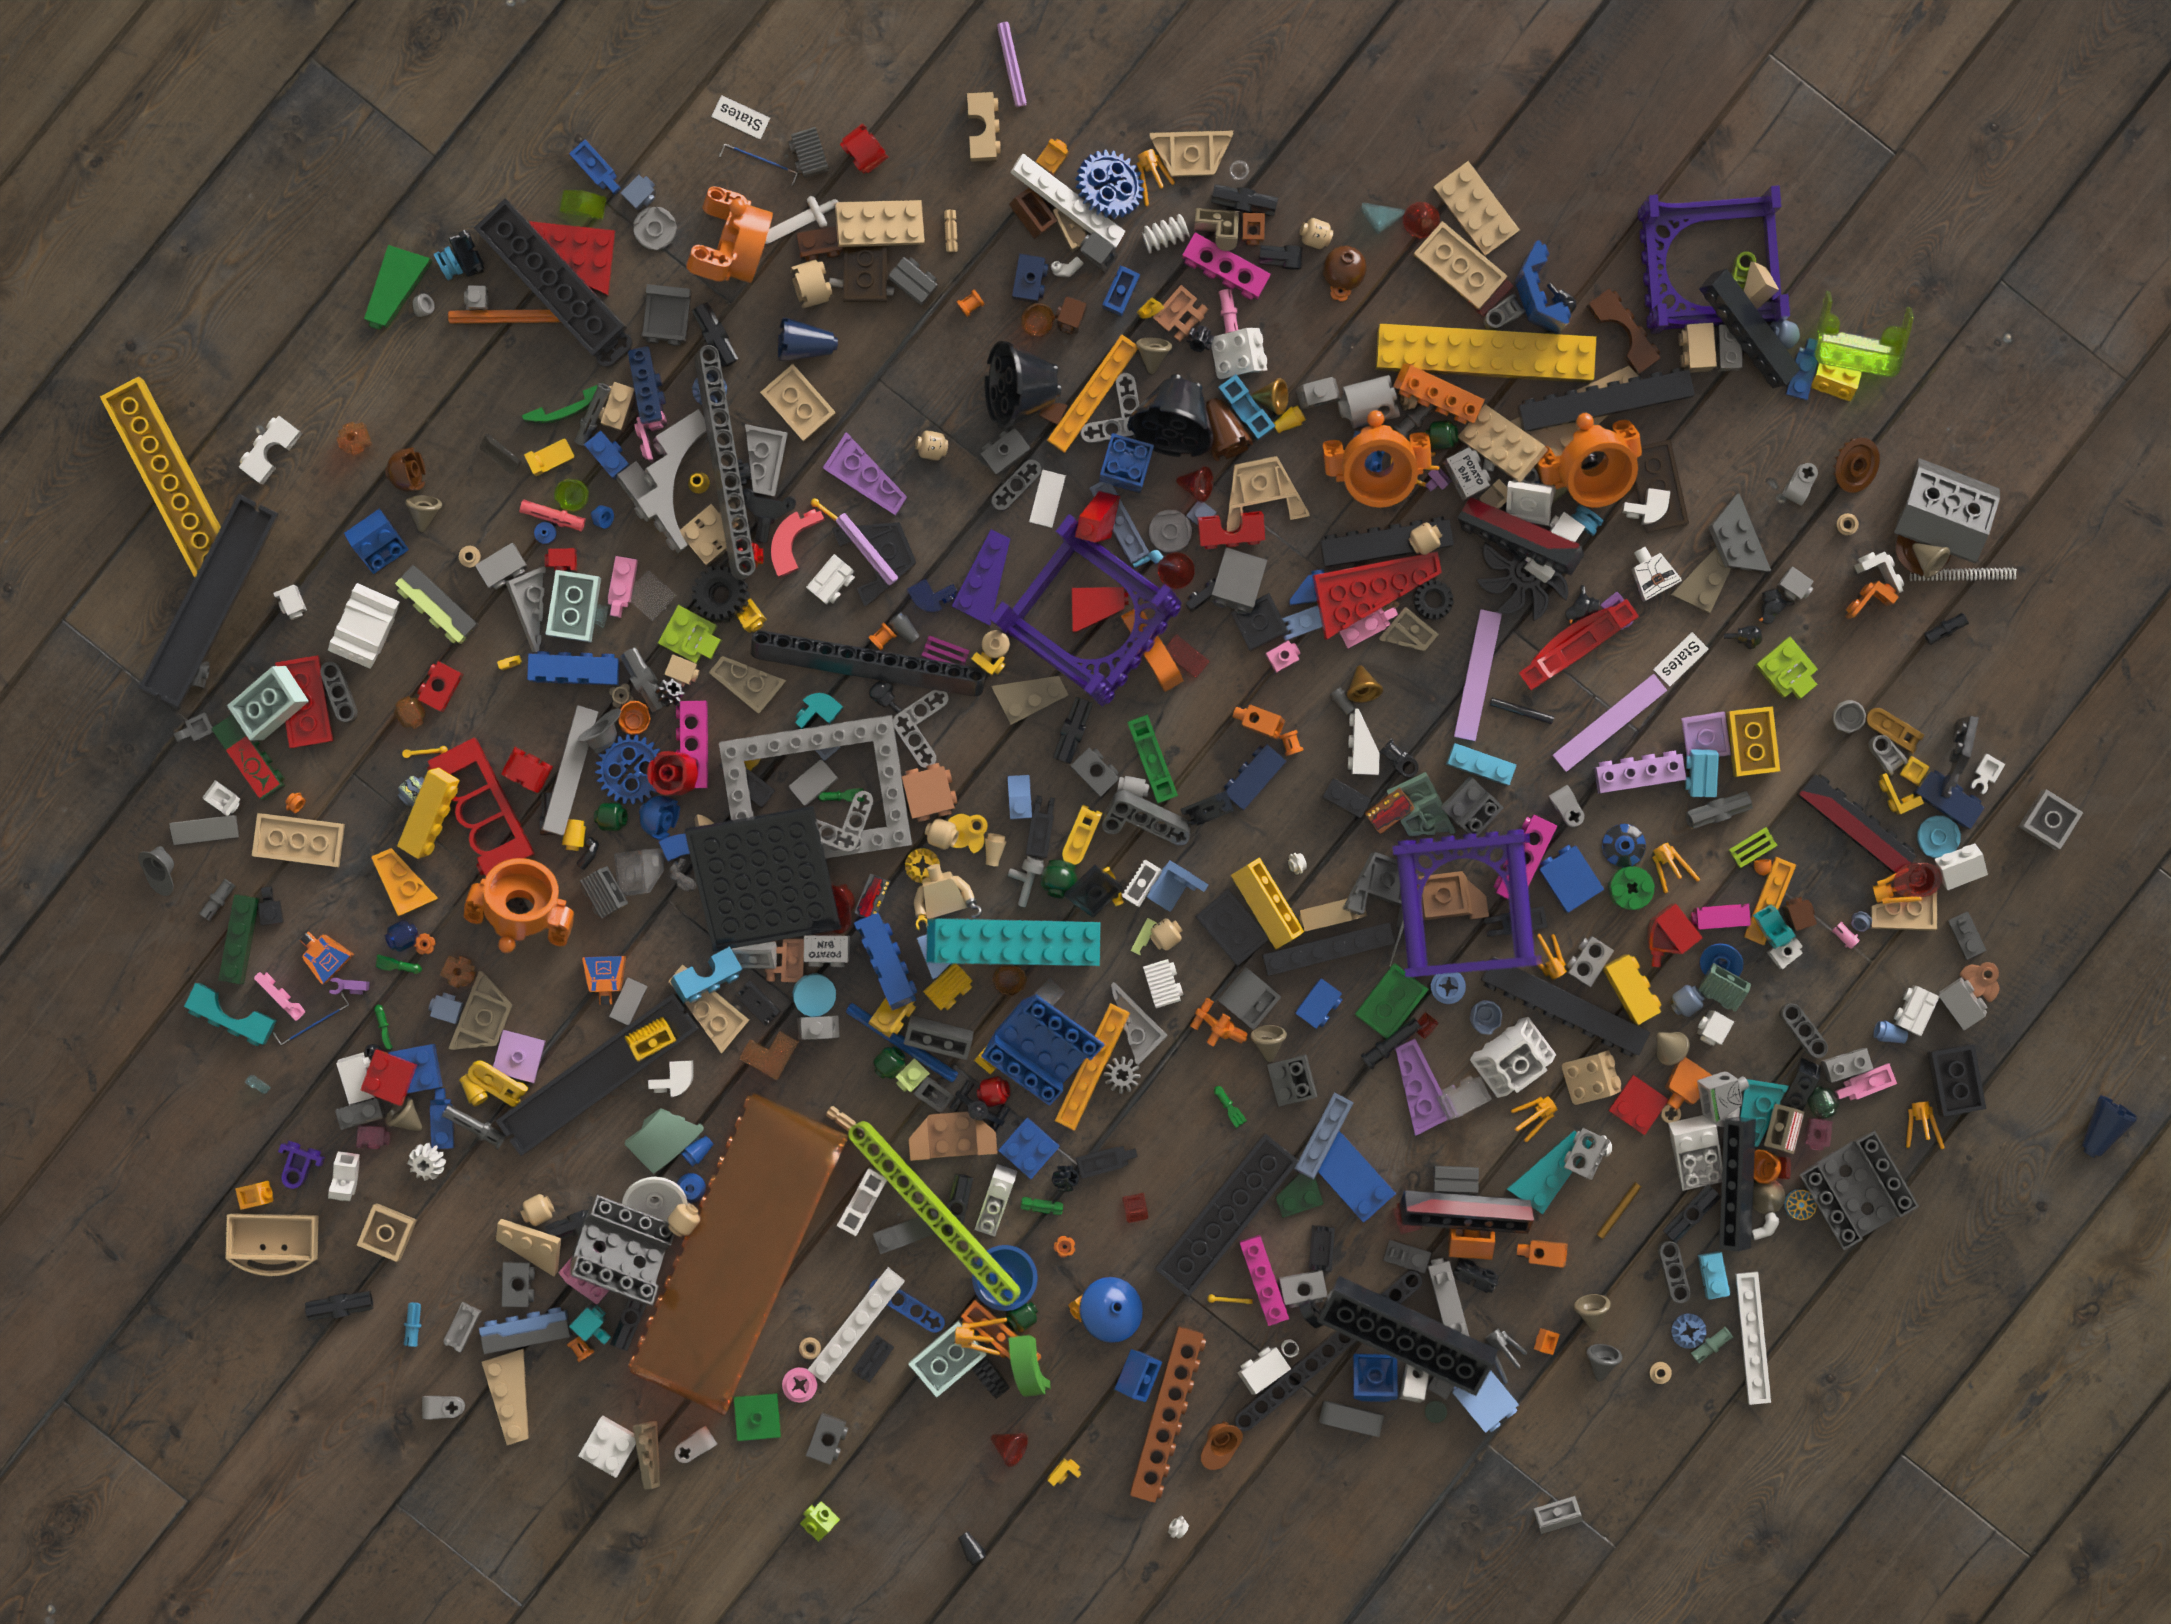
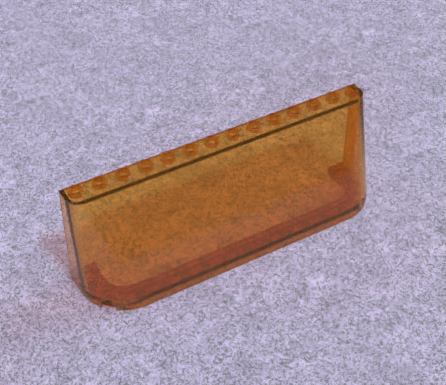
(738, 1253)

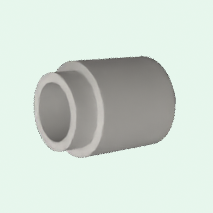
(1133, 785)

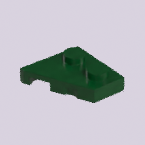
(1299, 1196)

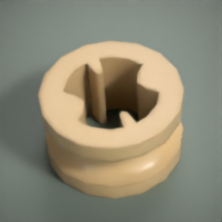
(1674, 1118)

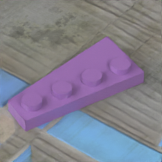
(861, 473)
(1419, 1087)

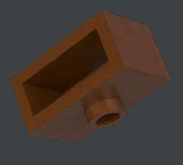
(1033, 212)
(1070, 315)
(1799, 913)

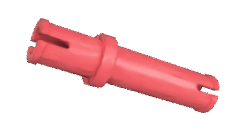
(561, 518)

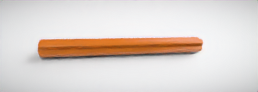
(501, 316)

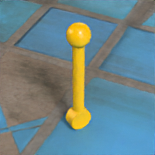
(815, 503)
(407, 753)
(1211, 1298)

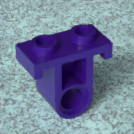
(299, 1162)

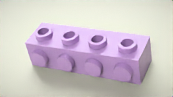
(1640, 773)

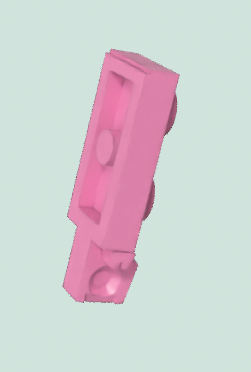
(621, 584)
(1367, 626)
(281, 996)
(1867, 1083)

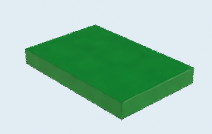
(1391, 1001)

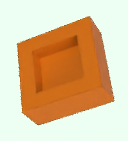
(1546, 1341)

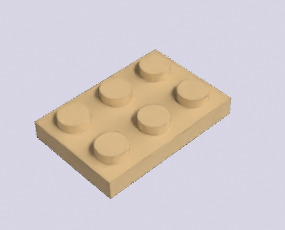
(798, 402)

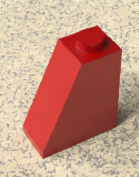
(1098, 518)
(1096, 605)

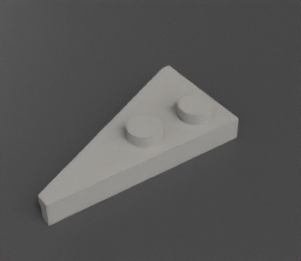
(527, 598)
(1141, 1030)

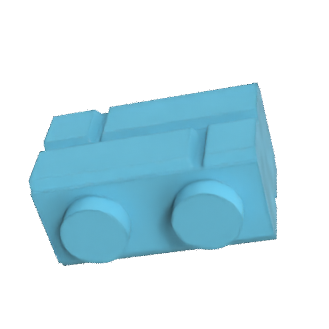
(1702, 773)
(1713, 1275)

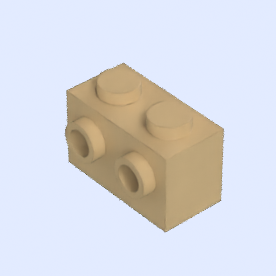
(617, 407)

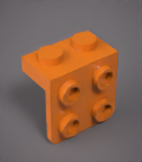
(1882, 592)

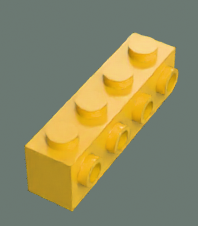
(428, 813)
(1267, 903)

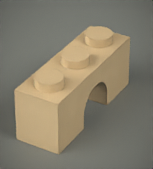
(985, 145)

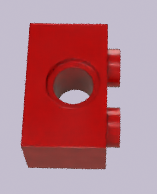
(440, 699)

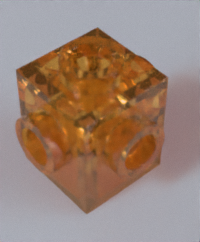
(361, 439)
(450, 971)

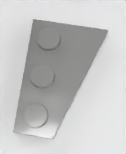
(765, 456)

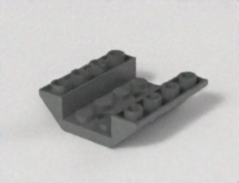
(1947, 518)
(1871, 1180)
(624, 1236)

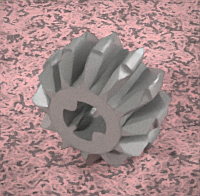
(1124, 1067)

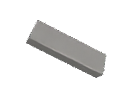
(204, 830)

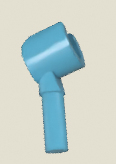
(1155, 556)

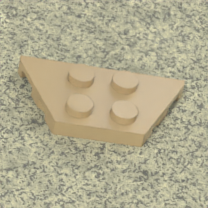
(1191, 152)

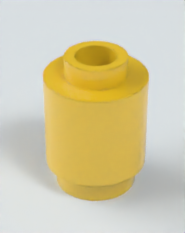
(574, 835)

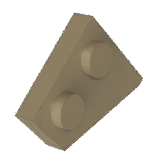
(1409, 631)

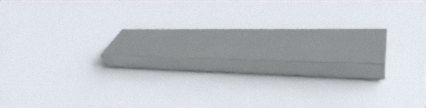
(569, 772)

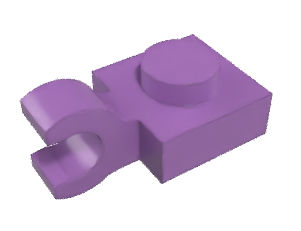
(355, 987)

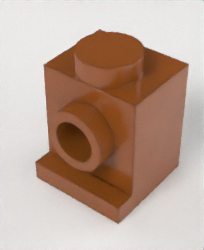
(1254, 220)

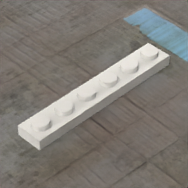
(1066, 200)
(856, 1325)
(1753, 1338)

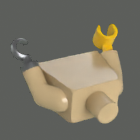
(941, 895)

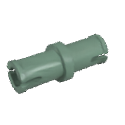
(1712, 1345)

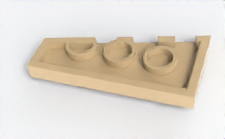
(508, 1389)

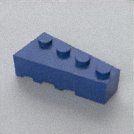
(573, 669)
(886, 961)

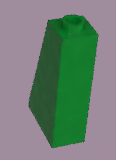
(394, 285)

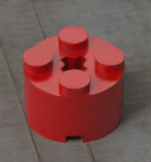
(864, 148)
(526, 770)
(684, 773)

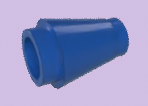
(696, 1151)

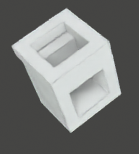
(291, 602)
(1779, 956)

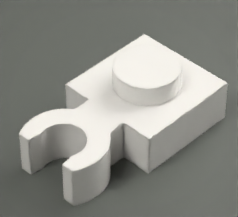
(1988, 770)

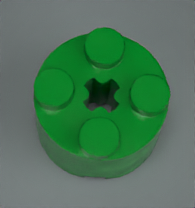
(1643, 885)

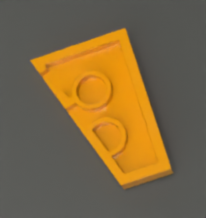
(401, 883)

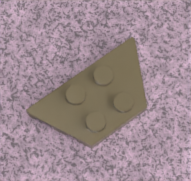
(482, 1016)

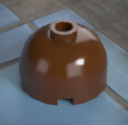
(1344, 267)
(405, 470)

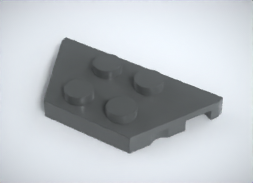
(1737, 538)

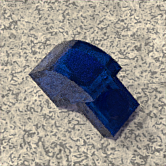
(928, 601)

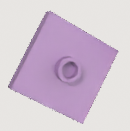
(1706, 733)
(519, 1056)

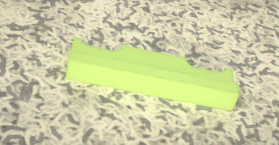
(1143, 936)

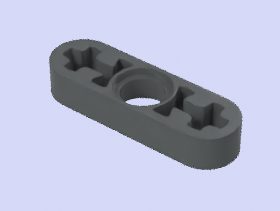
(1001, 493)

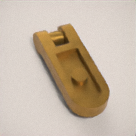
(1894, 728)

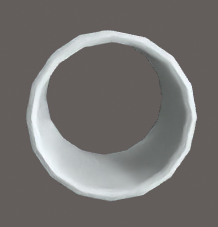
(1293, 1354)

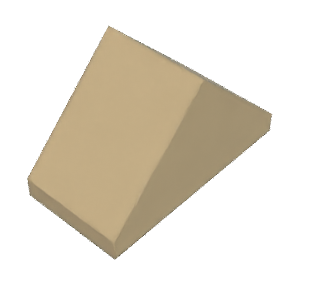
(1759, 285)

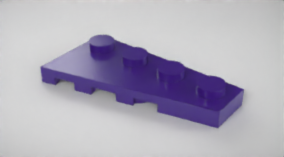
(983, 581)

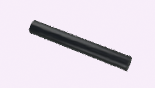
(1521, 710)

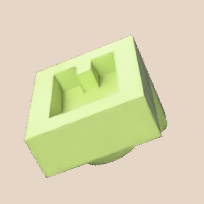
(911, 1076)

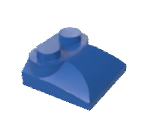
(1374, 1377)

